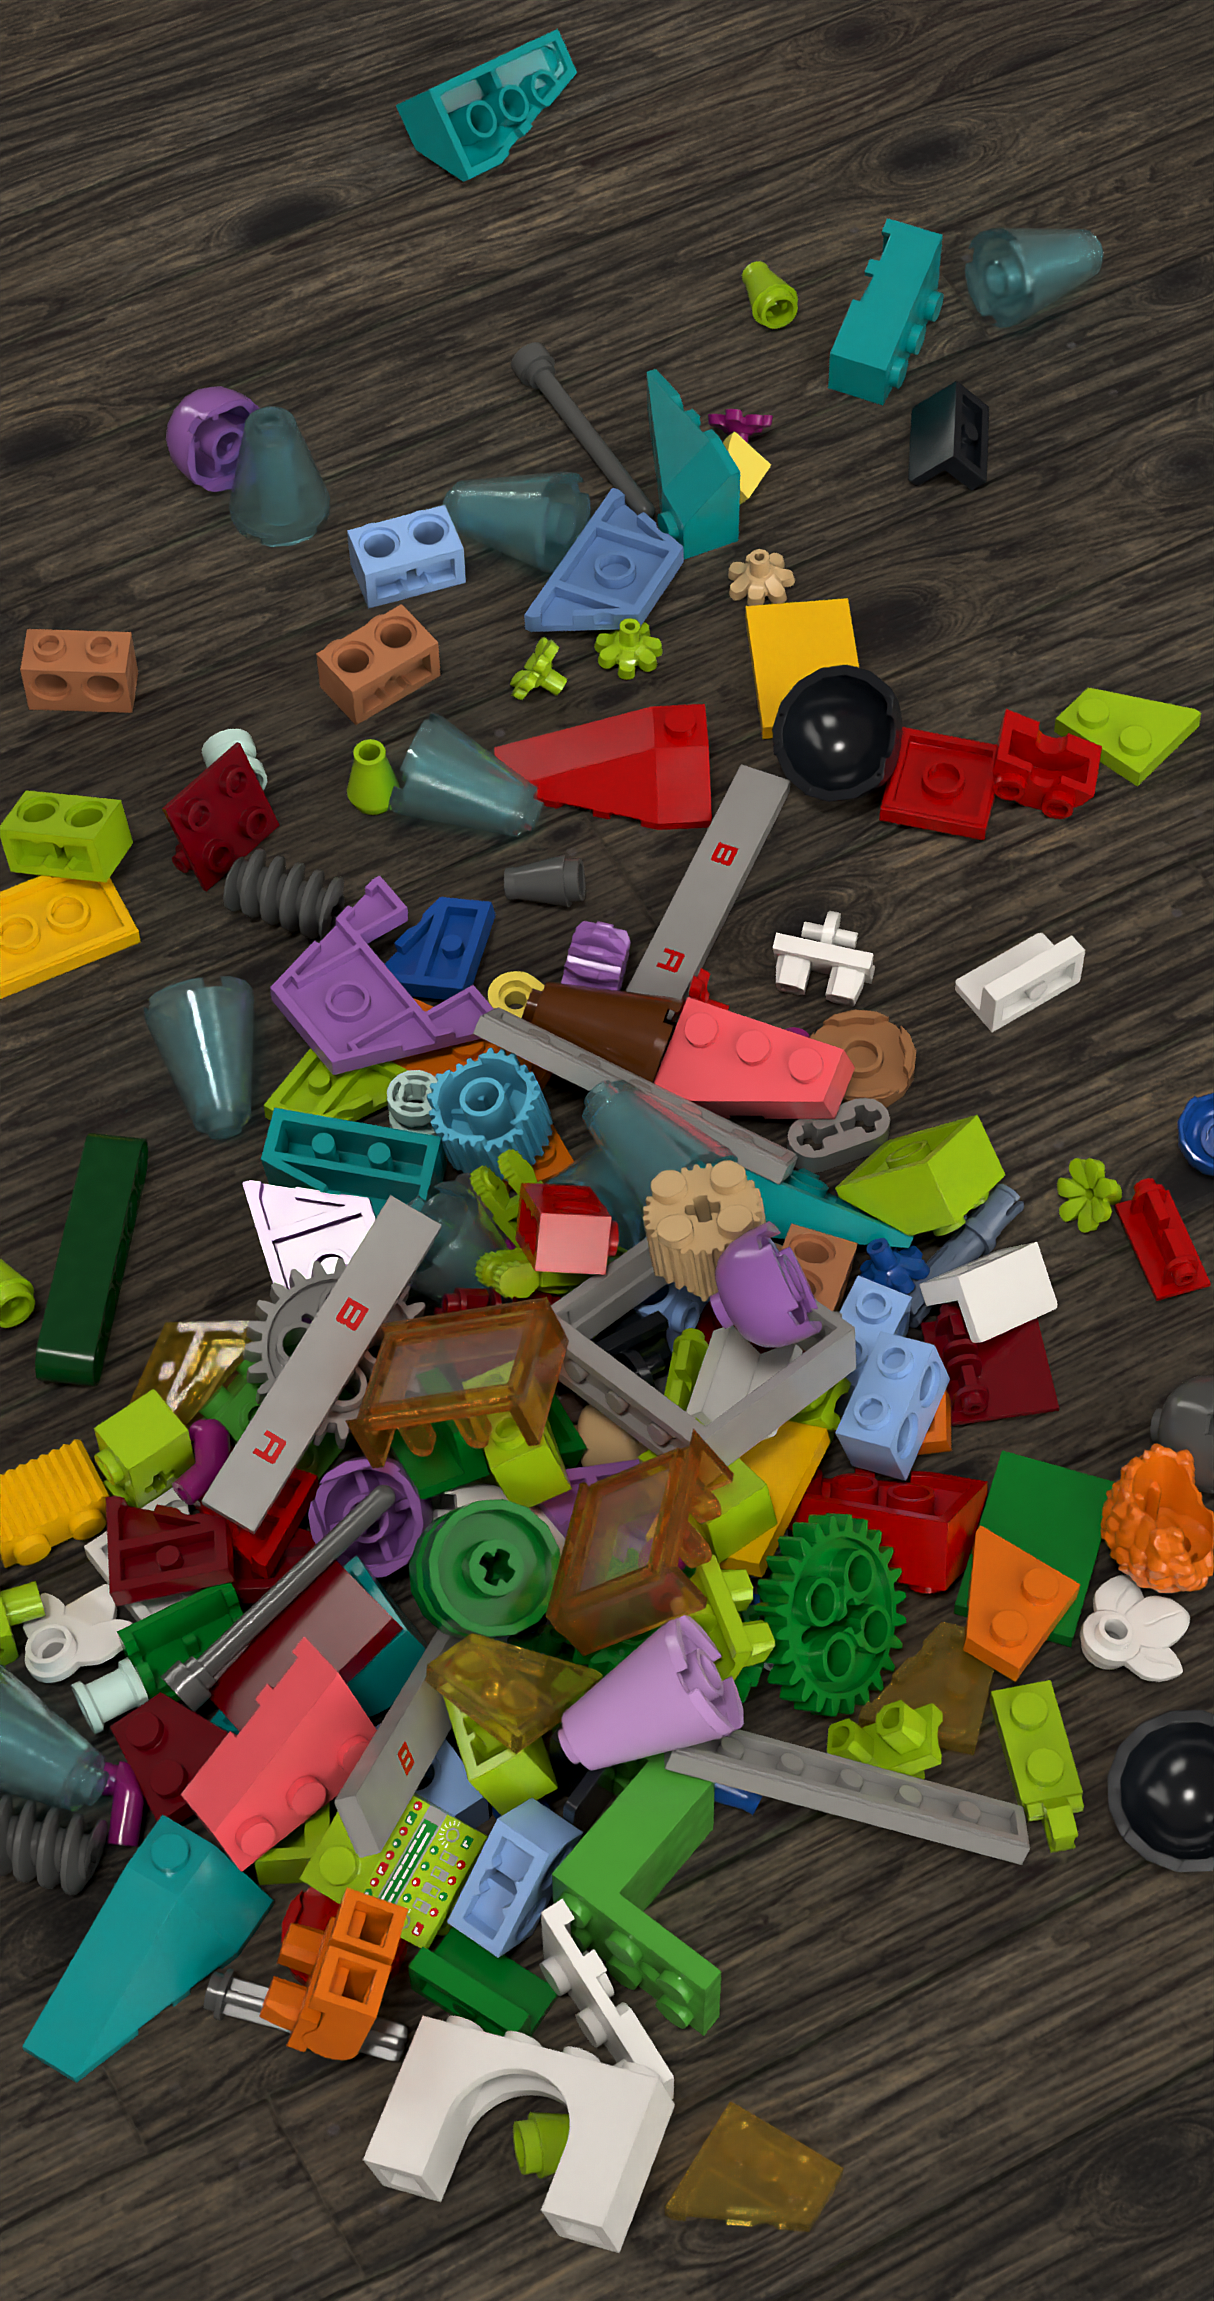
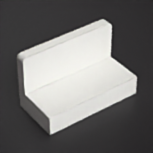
(1021, 979)
(996, 1290)
(732, 1372)

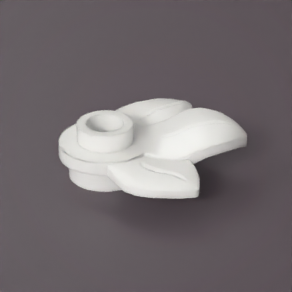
(1139, 1629)
(72, 1635)

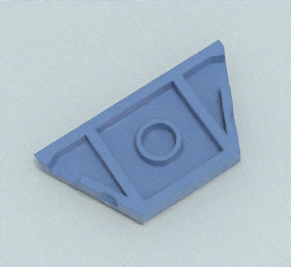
(608, 573)

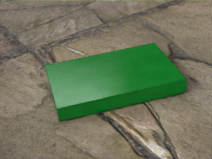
(1049, 1516)

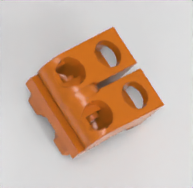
(345, 1977)

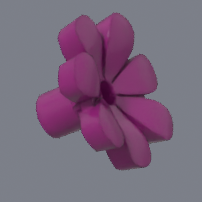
(743, 426)

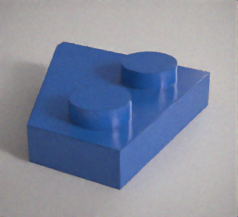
(443, 949)

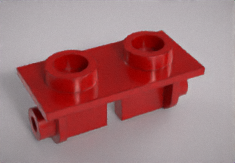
(1161, 1241)

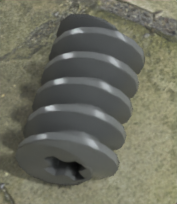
(284, 896)
(47, 1849)

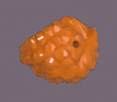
(1159, 1523)

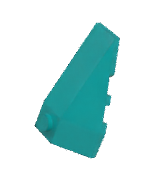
(693, 474)
(806, 1203)

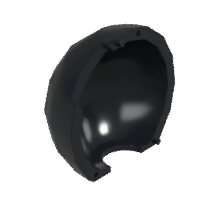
(838, 733)
(1166, 1790)

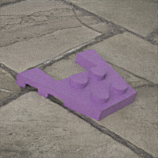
(353, 1004)

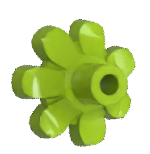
(628, 648)
(539, 672)
(1088, 1194)

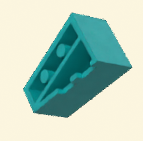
(891, 315)
(351, 1158)

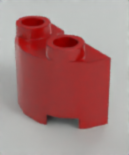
(1043, 769)

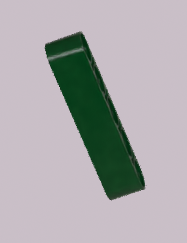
(92, 1260)

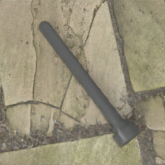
(536, 369)
(195, 1676)

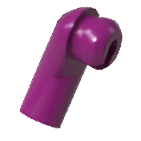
(126, 1804)

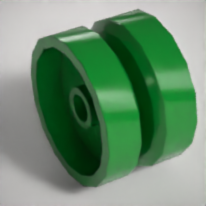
(451, 1581)

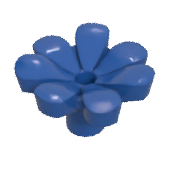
(894, 1267)

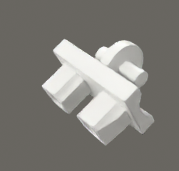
(800, 956)

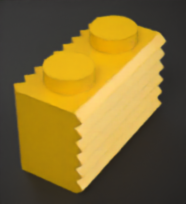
(49, 1504)

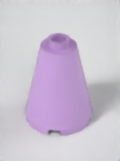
(654, 1701)

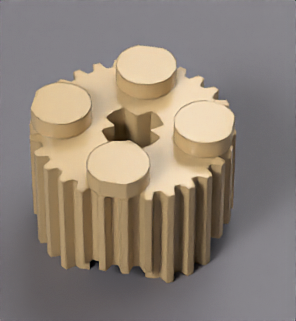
(696, 1219)

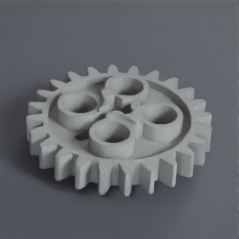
(283, 1326)

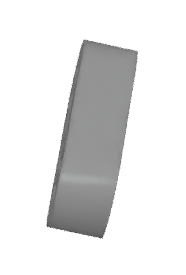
(839, 1136)

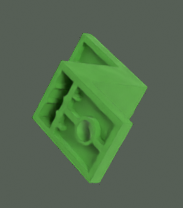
(623, 1868)

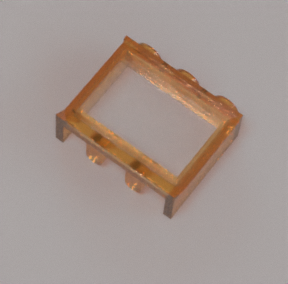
(461, 1371)
(626, 1546)

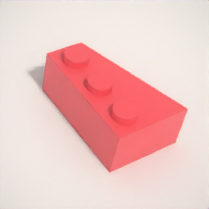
(751, 1067)
(282, 1761)

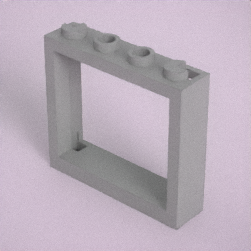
(650, 1414)

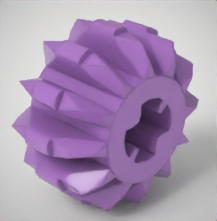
(597, 956)

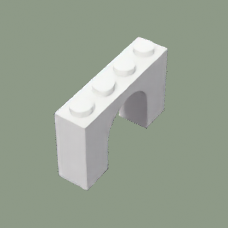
(462, 2072)

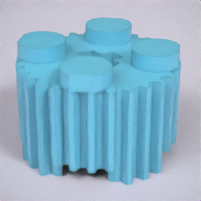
(488, 1110)

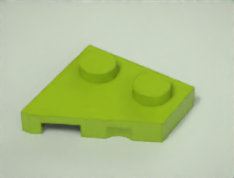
(1132, 730)
(342, 1096)

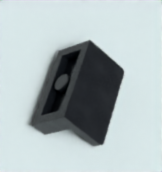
(950, 435)
(586, 1789)

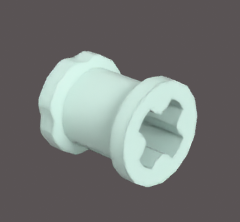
(110, 1695)

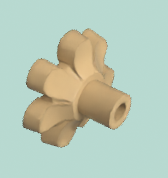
(760, 577)

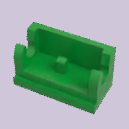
(178, 1633)

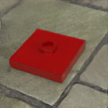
(941, 784)

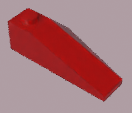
(626, 765)
(924, 1520)

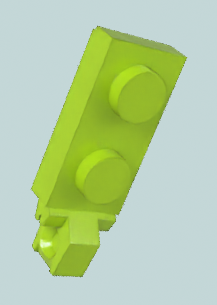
(1039, 1759)

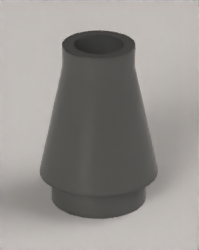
(547, 881)

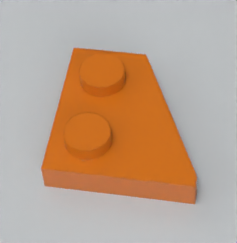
(1011, 1604)

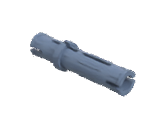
(968, 1242)

